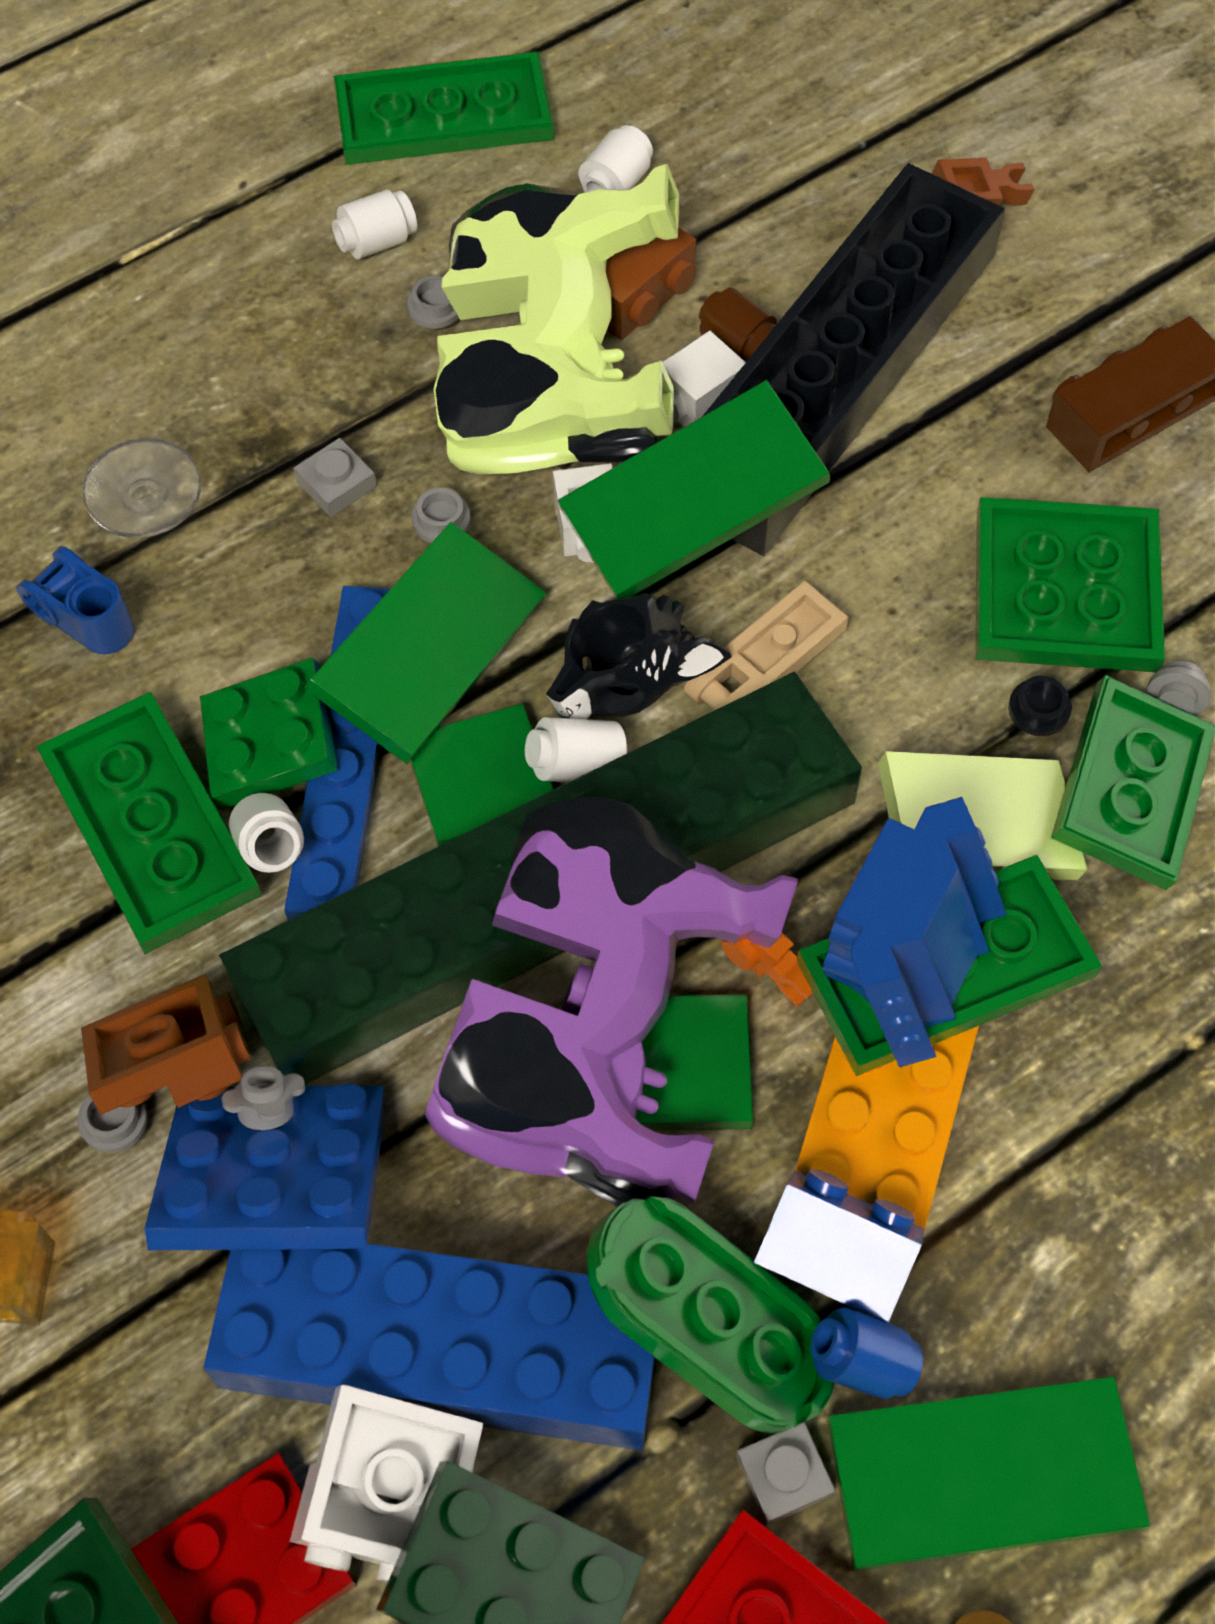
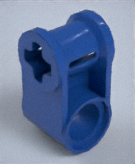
(79, 603)

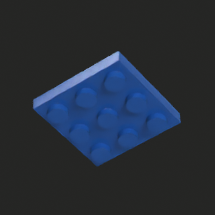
(271, 1187)

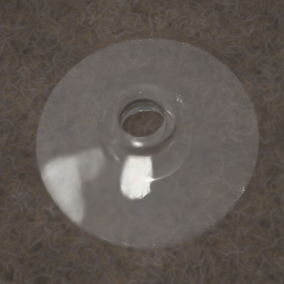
(137, 471)

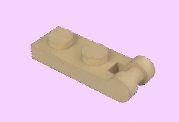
(772, 646)

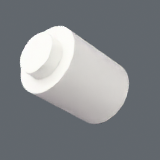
(572, 747)

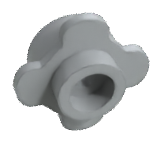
(263, 1097)

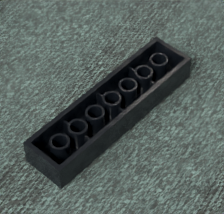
(869, 316)

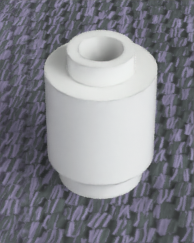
(617, 160)
(374, 223)
(266, 832)

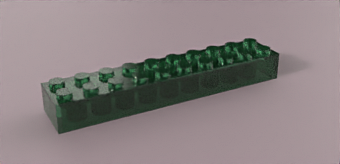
(421, 932)

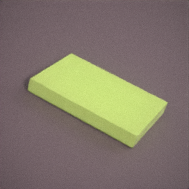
(1007, 798)

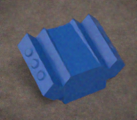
(915, 924)

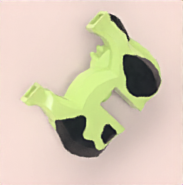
(548, 386)

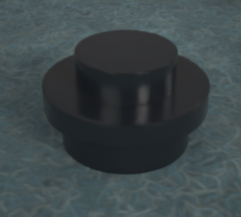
(1040, 706)

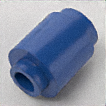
(866, 1354)

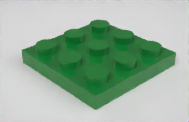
(1069, 585)

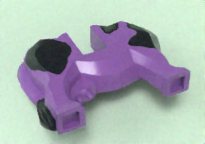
(565, 1085)

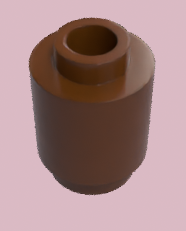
(736, 321)

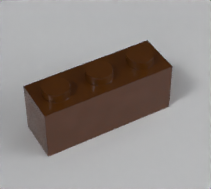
(1135, 394)

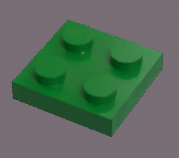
(266, 734)

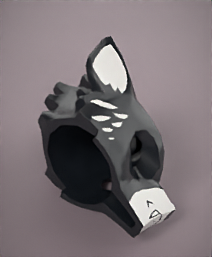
(632, 656)

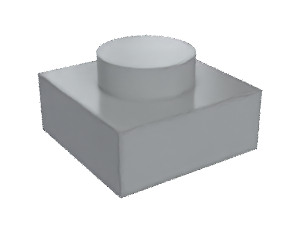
(335, 477)
(785, 1474)

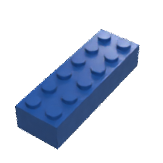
(434, 1331)

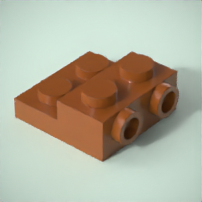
(169, 1040)

